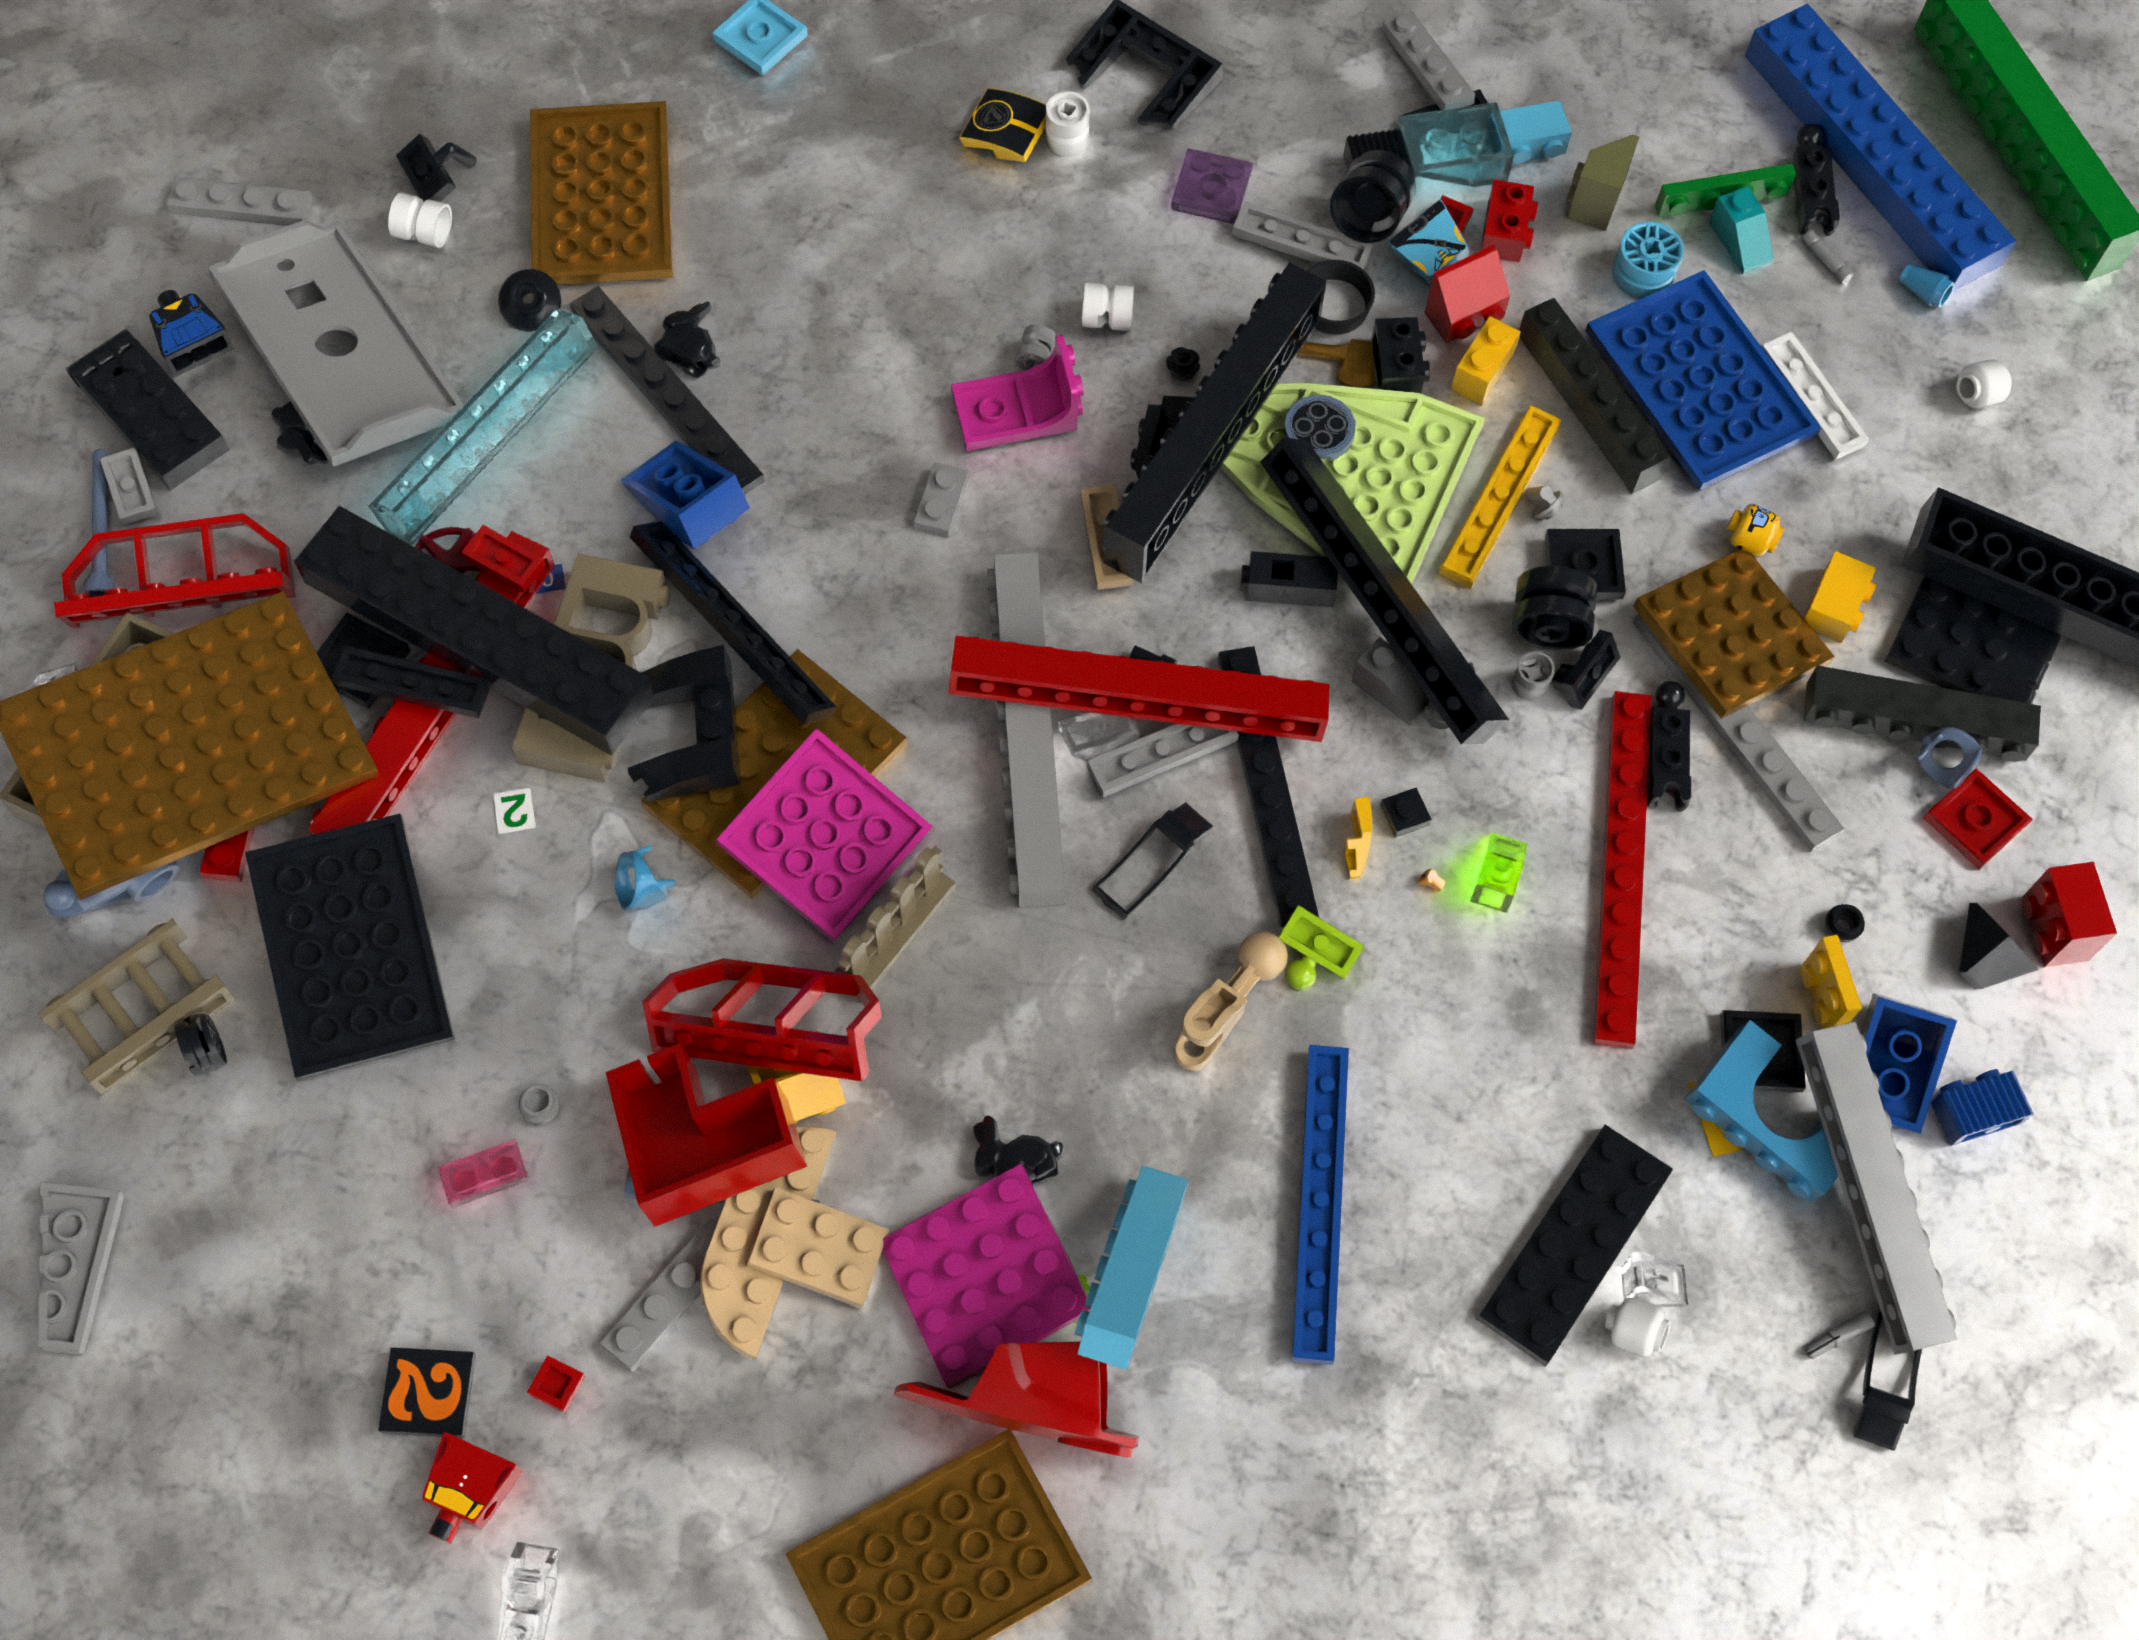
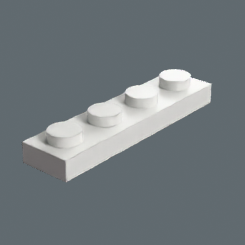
(1838, 426)

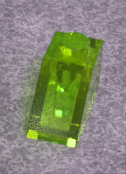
(1499, 872)

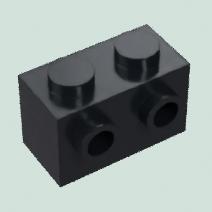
(1399, 355)

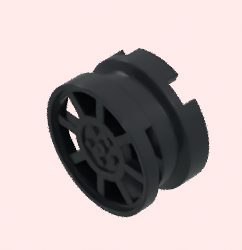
(201, 1044)

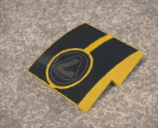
(1005, 124)

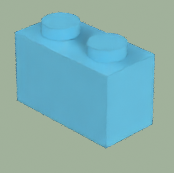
(1537, 131)

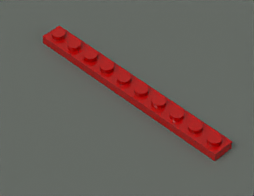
(1623, 871)

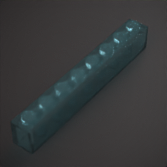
(484, 426)

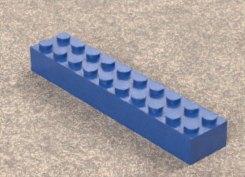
(1879, 147)

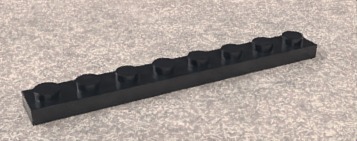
(663, 387)
(733, 623)
(1272, 807)

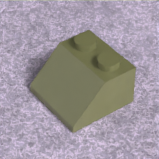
(1600, 182)

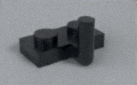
(427, 169)

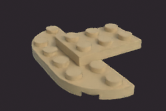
(786, 1236)

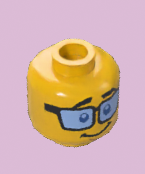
(1755, 530)

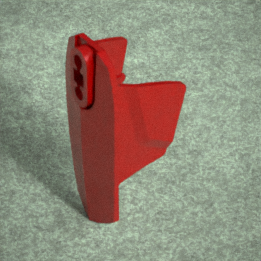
(1038, 1392)

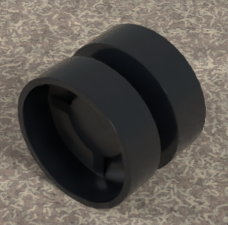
(1373, 196)

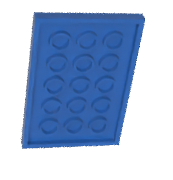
(1702, 380)

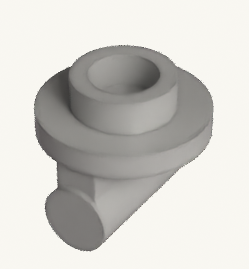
(1546, 501)

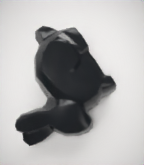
(687, 343)
(295, 437)
(1032, 1152)

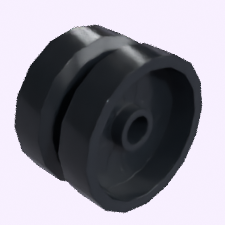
(1554, 608)

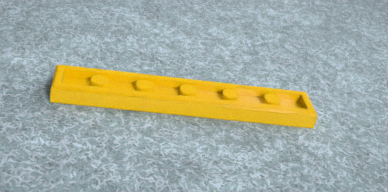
(1499, 497)

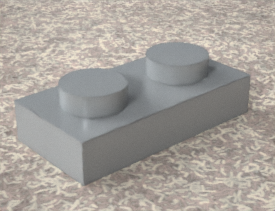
(129, 486)
(941, 500)

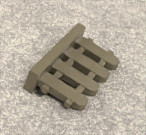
(899, 922)

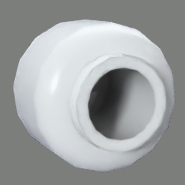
(1984, 384)
(1638, 1327)

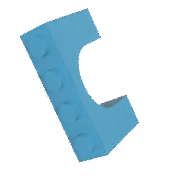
(1726, 1099)

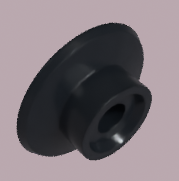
(528, 316)

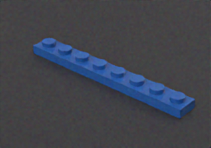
(1320, 1205)

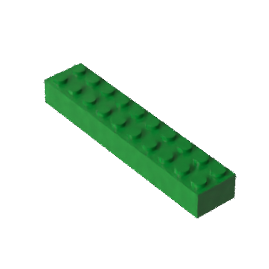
(2031, 133)

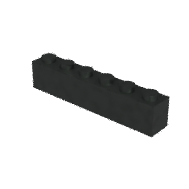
(1593, 395)
(1915, 710)

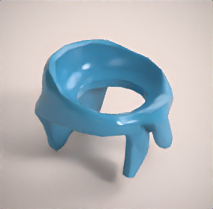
(647, 889)

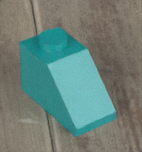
(1743, 229)

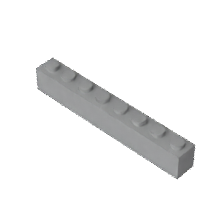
(1876, 1188)

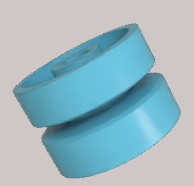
(1647, 259)

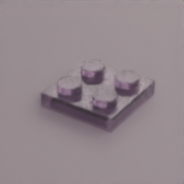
(1211, 186)

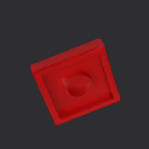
(1977, 818)

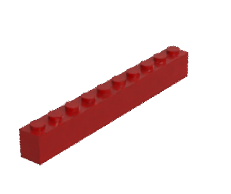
(1139, 688)
(410, 730)

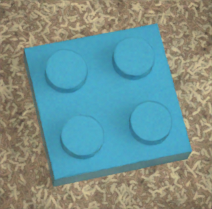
(760, 34)

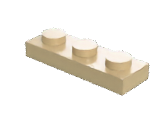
(1096, 505)

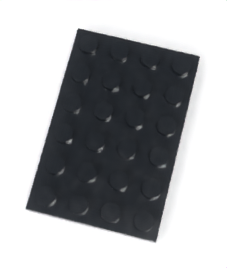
(349, 946)

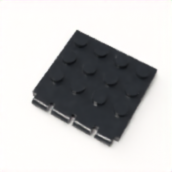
(1971, 645)

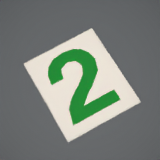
(514, 811)

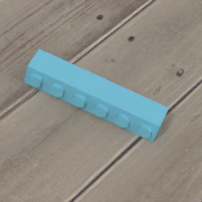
(1131, 1269)

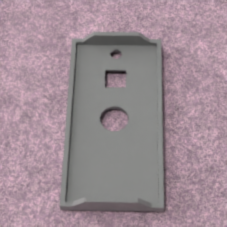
(349, 401)

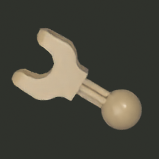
(1221, 1006)

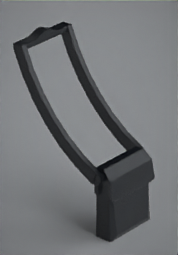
(1183, 828)
(1884, 1412)

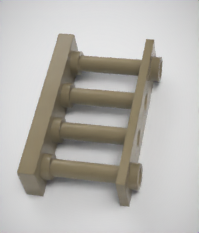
(140, 1043)

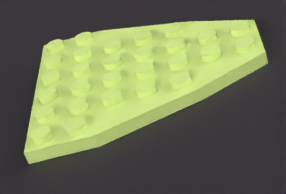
(1395, 472)

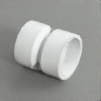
(1067, 123)
(414, 219)
(1107, 306)

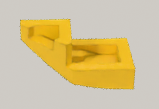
(1357, 847)

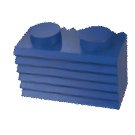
(1981, 1107)

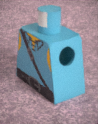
(1430, 242)

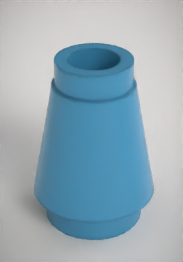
(1928, 285)

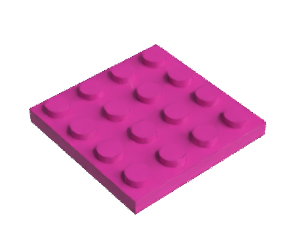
(824, 834)
(985, 1274)

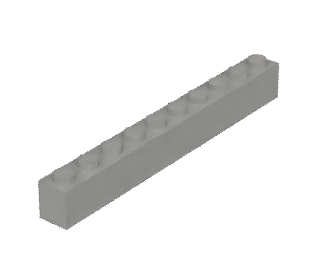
(1027, 743)

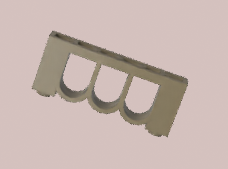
(606, 586)

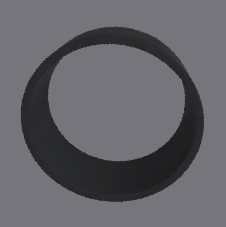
(1353, 275)

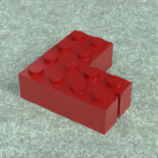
(695, 1151)

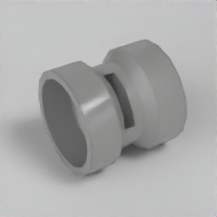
(1038, 344)
(1531, 668)

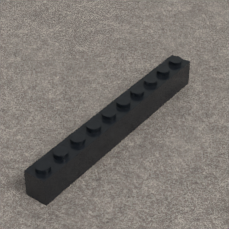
(1384, 592)

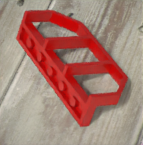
(190, 592)
(763, 1044)

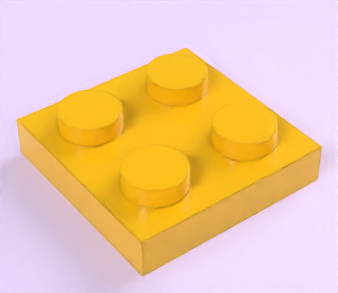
(1830, 984)

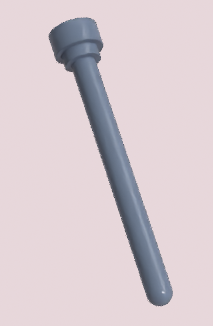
(99, 580)

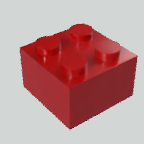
(2068, 914)

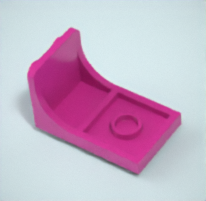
(1021, 403)

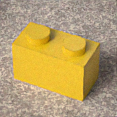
(1485, 360)
(1839, 597)

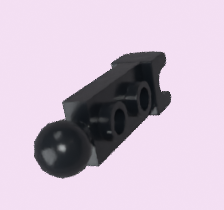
(1815, 181)
(1669, 748)

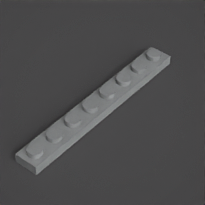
(1762, 759)

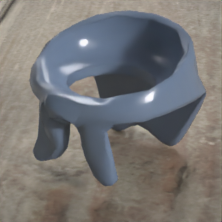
(1953, 776)

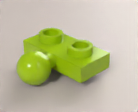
(1319, 944)

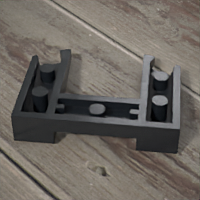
(1123, 27)
(714, 759)

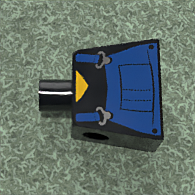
(187, 332)

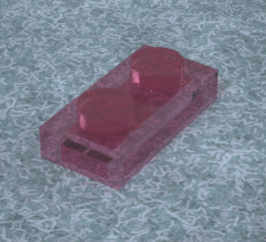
(483, 1173)

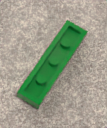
(1703, 193)

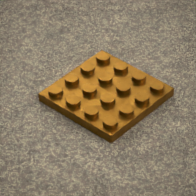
(1733, 632)

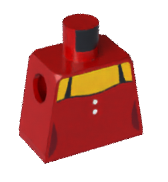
(466, 1486)

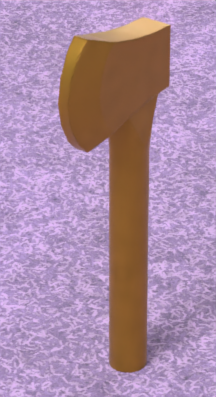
(1356, 361)

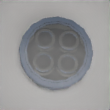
(1323, 423)

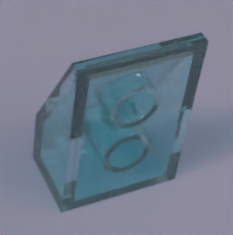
(1458, 145)

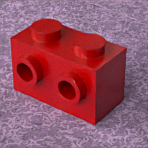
(1507, 219)

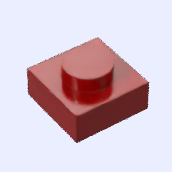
(556, 1384)

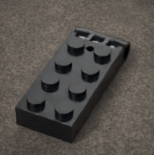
(148, 409)

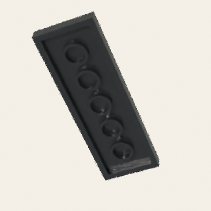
(1574, 1245)

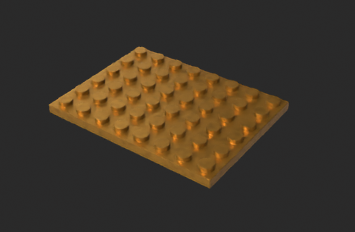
(182, 743)

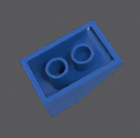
(687, 493)
(1906, 1055)

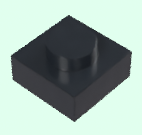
(1405, 812)

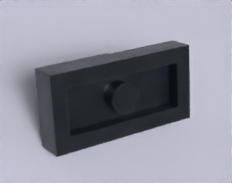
(1585, 677)

